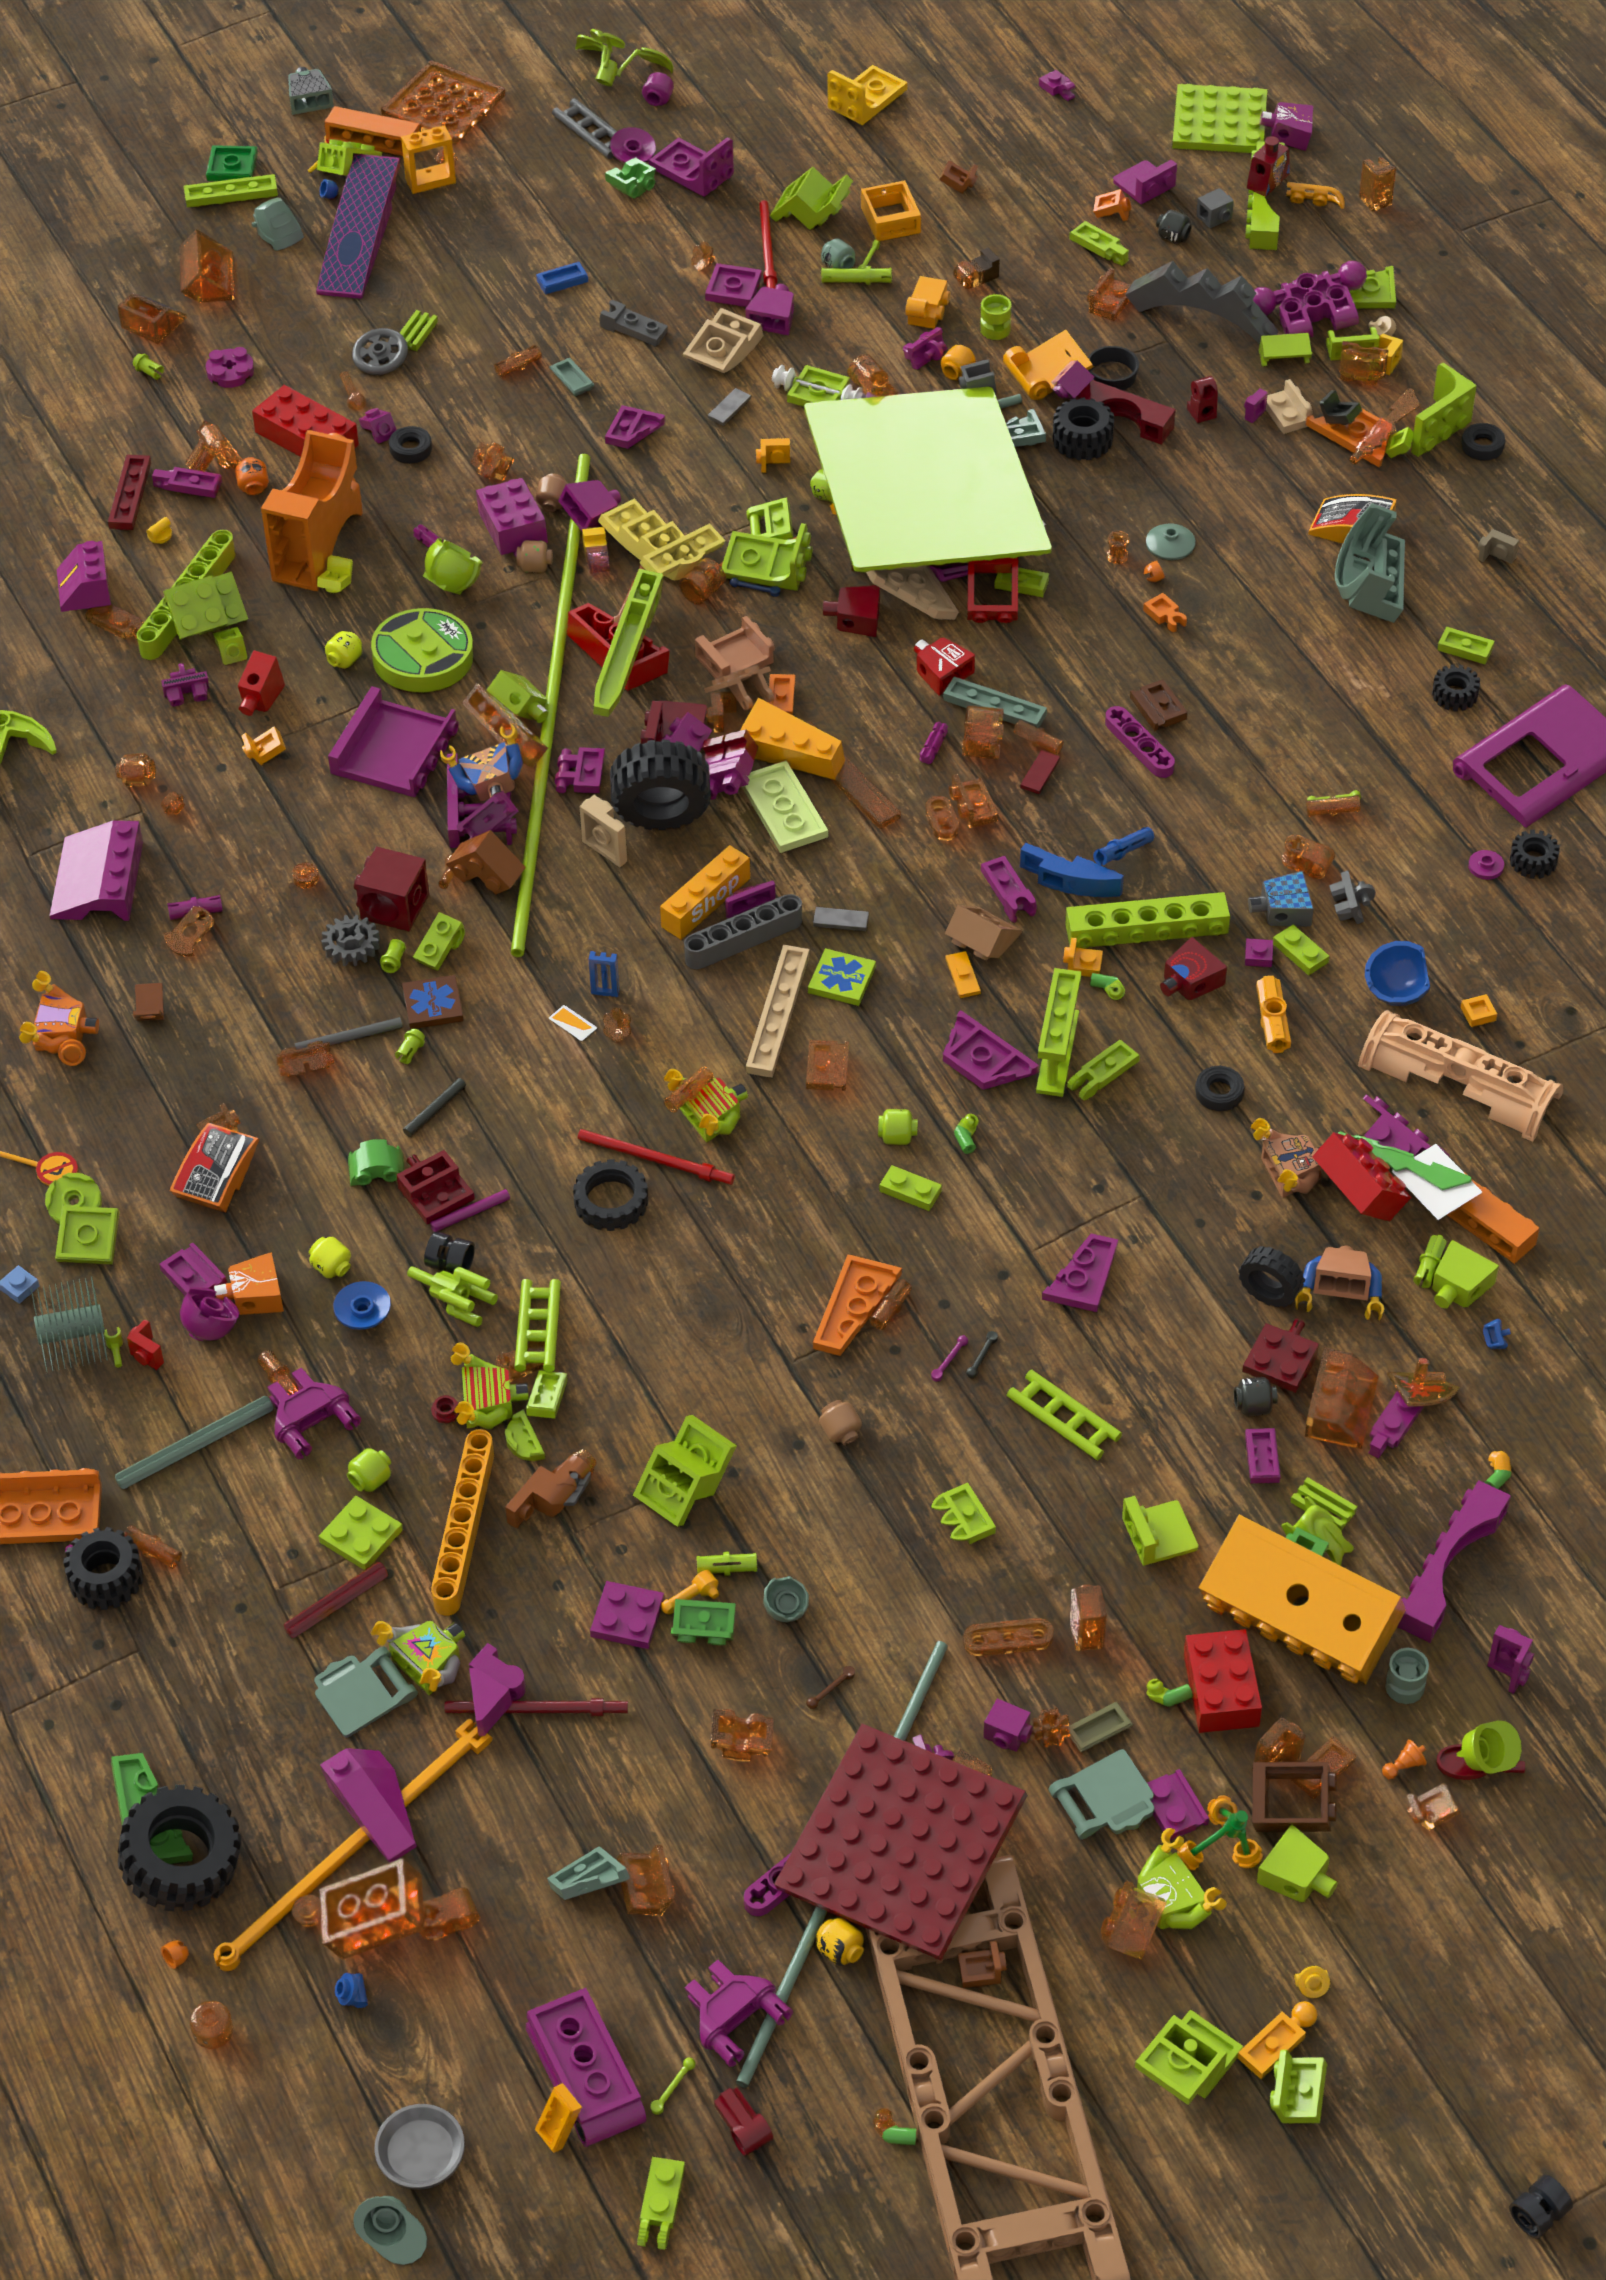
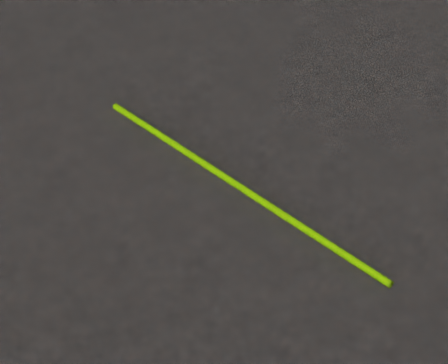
(547, 728)

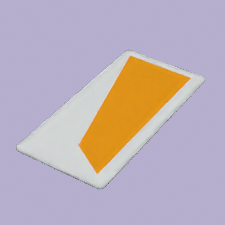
(572, 1023)

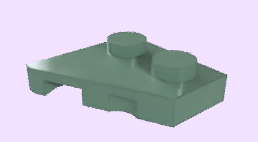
(588, 1874)

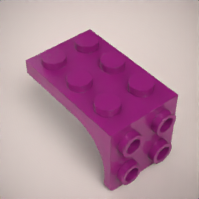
(694, 167)

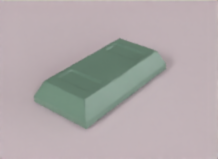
(572, 376)

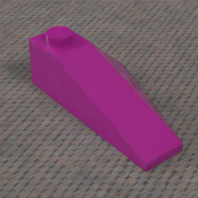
(372, 1796)

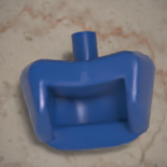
(1495, 1335)

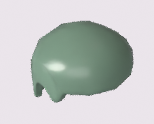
(785, 1599)

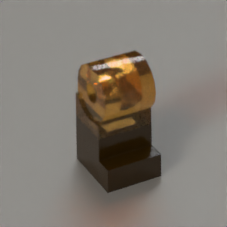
(978, 270)

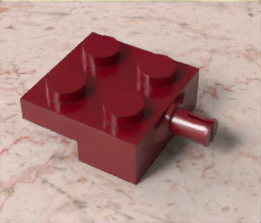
(434, 1186)
(1282, 1356)

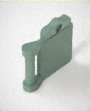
(356, 1695)
(1112, 1793)

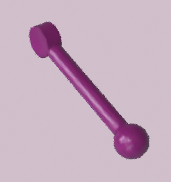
(937, 1374)

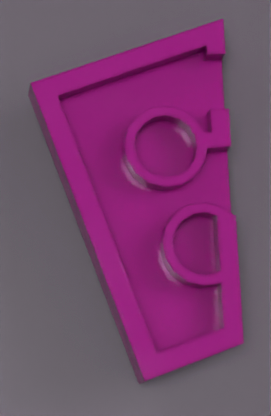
(1085, 1276)

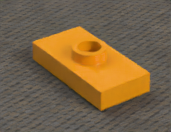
(558, 2118)

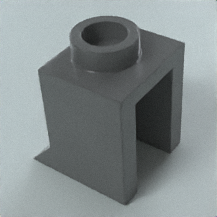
(977, 375)

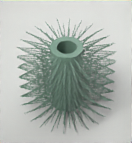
(70, 1324)

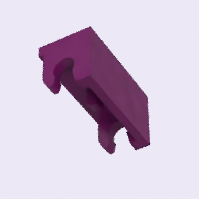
(489, 816)

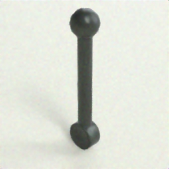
(992, 1337)

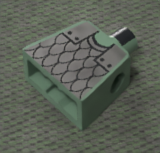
(309, 91)

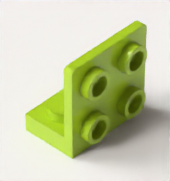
(338, 155)
(1158, 1530)

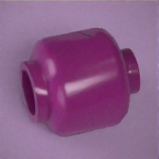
(657, 89)

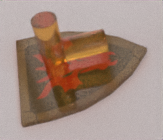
(1423, 1387)

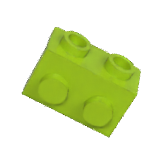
(1298, 2088)

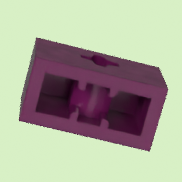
(1071, 380)

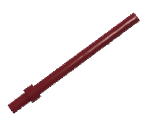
(596, 1707)

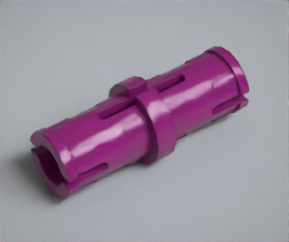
(180, 909)

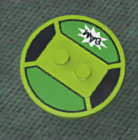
(422, 650)

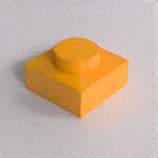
(1478, 1010)

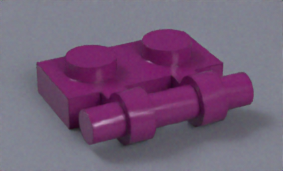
(588, 772)

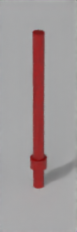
(769, 274)
(705, 1171)

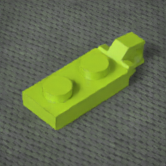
(1099, 242)

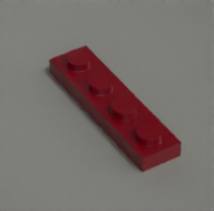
(129, 492)

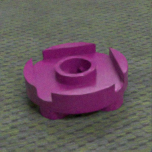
(236, 358)

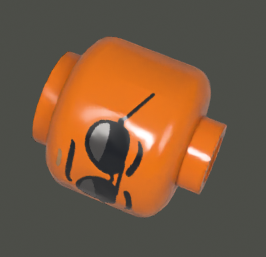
(252, 476)

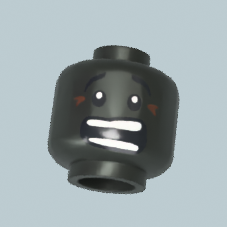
(1174, 226)
(1255, 1396)

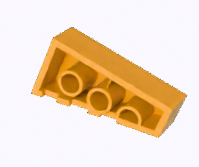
(791, 739)

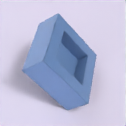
(18, 1284)

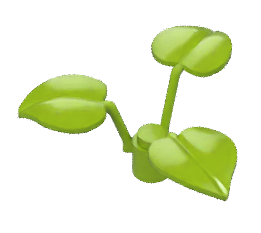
(608, 68)

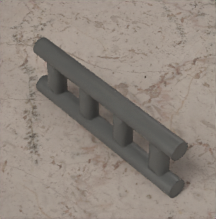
(590, 118)

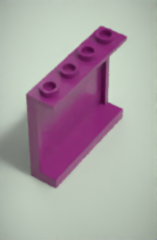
(391, 745)

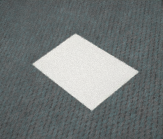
(1437, 1201)

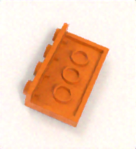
(49, 1505)

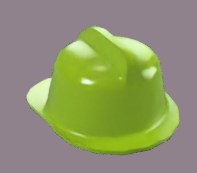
(1491, 1747)

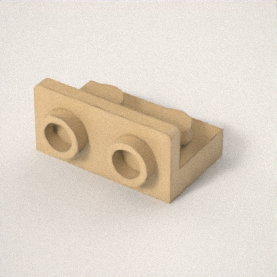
(1288, 408)

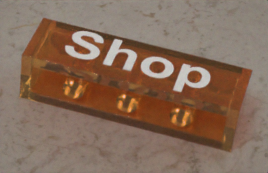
(494, 714)

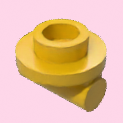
(160, 531)
(1313, 1981)

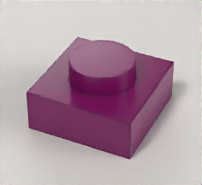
(1255, 405)
(1258, 952)

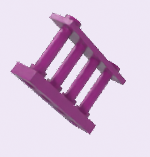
(458, 809)

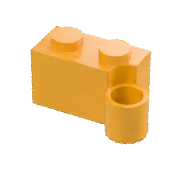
(927, 302)

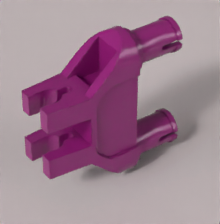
(306, 1408)
(730, 2006)

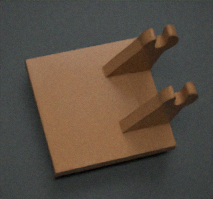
(734, 682)

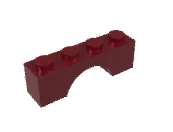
(1152, 418)

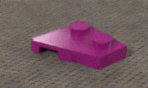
(632, 426)

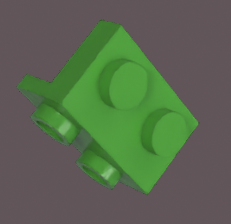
(703, 1620)

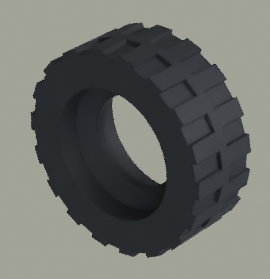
(1279, 1266)

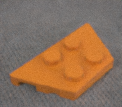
(1350, 434)

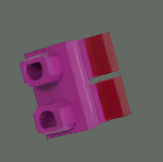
(730, 761)

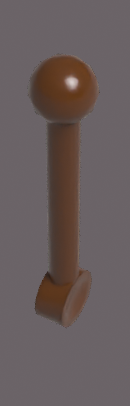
(848, 1673)

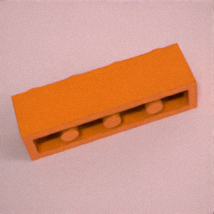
(368, 129)
(1497, 1224)

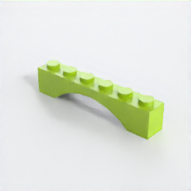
(1263, 220)

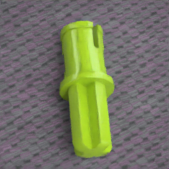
(1430, 1260)

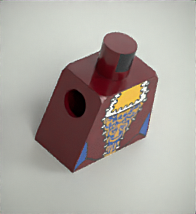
(1269, 167)

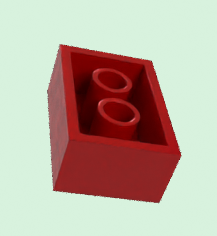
(1362, 1176)
(1222, 1681)

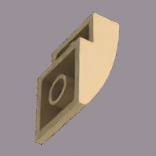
(724, 341)

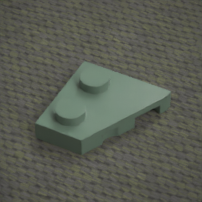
(1026, 430)

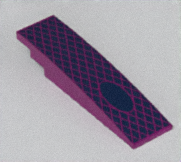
(358, 226)

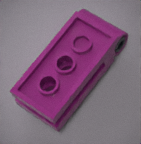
(573, 2033)

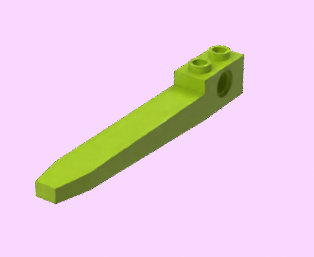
(627, 640)

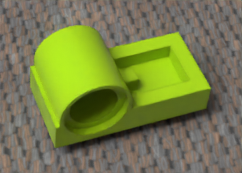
(440, 938)

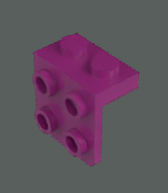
(1147, 181)

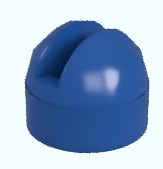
(328, 189)

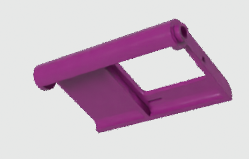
(1563, 725)

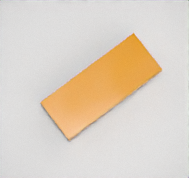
(963, 974)

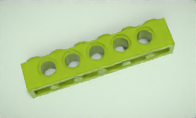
(1148, 920)

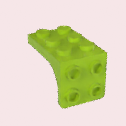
(1449, 414)
(768, 559)

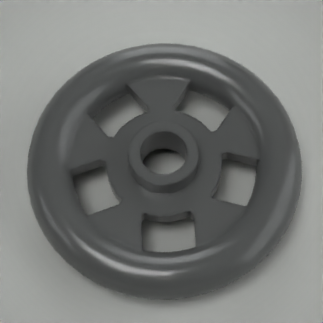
(379, 351)

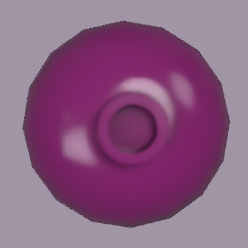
(206, 1315)

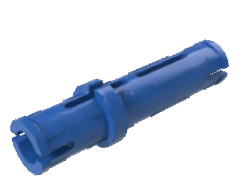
(1118, 848)

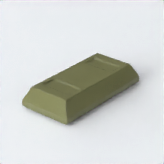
(1099, 1727)

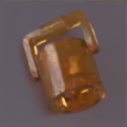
(870, 376)

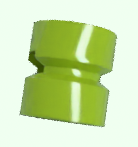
(995, 317)

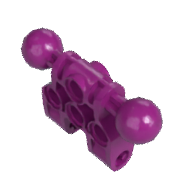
(1315, 298)

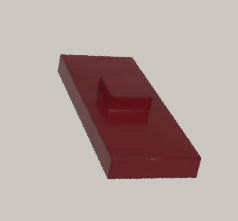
(1040, 772)

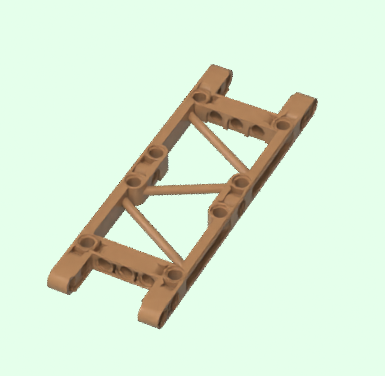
(1029, 2230)

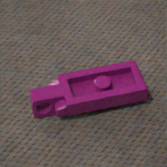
(188, 481)
(1392, 1425)

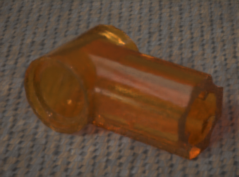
(210, 446)

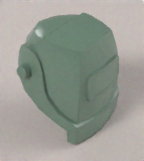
(277, 224)

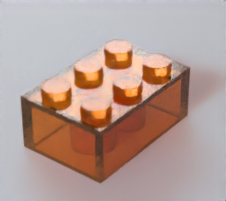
(372, 1909)

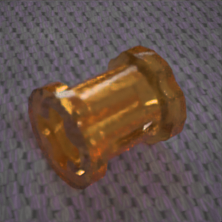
(1118, 545)

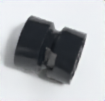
(449, 1254)
(1541, 2206)

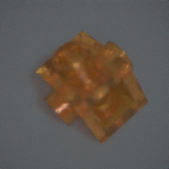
(491, 460)

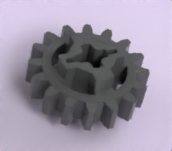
(350, 940)

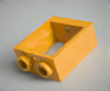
(432, 176)
(891, 225)

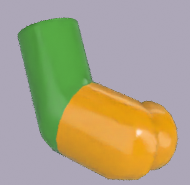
(1502, 1469)

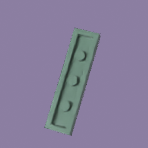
(1015, 709)

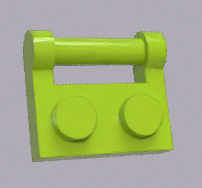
(777, 519)

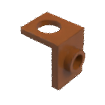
(149, 1002)

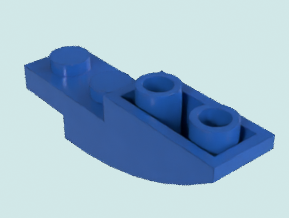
(1076, 877)

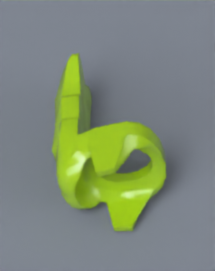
(1321, 1524)

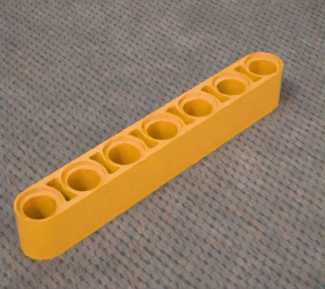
(462, 1532)

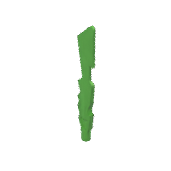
(1399, 1160)

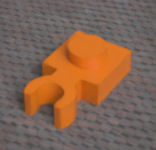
(1165, 610)

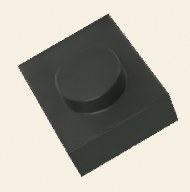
(1337, 411)

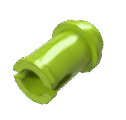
(143, 363)
(391, 960)
(413, 1040)

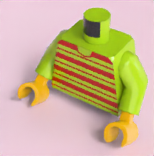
(714, 1109)
(485, 1391)

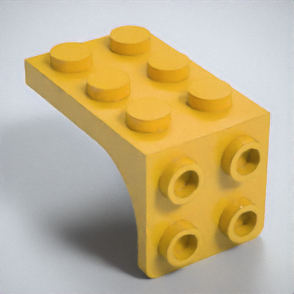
(864, 95)

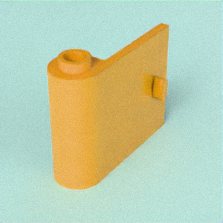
(1041, 365)

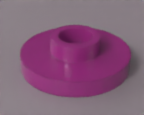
(1486, 864)

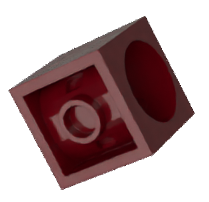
(392, 888)

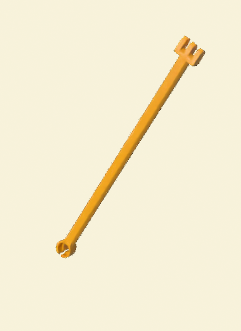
(348, 1848)

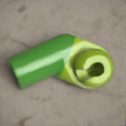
(1110, 984)
(964, 1132)
(1165, 1696)

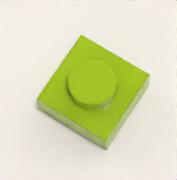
(1399, 442)

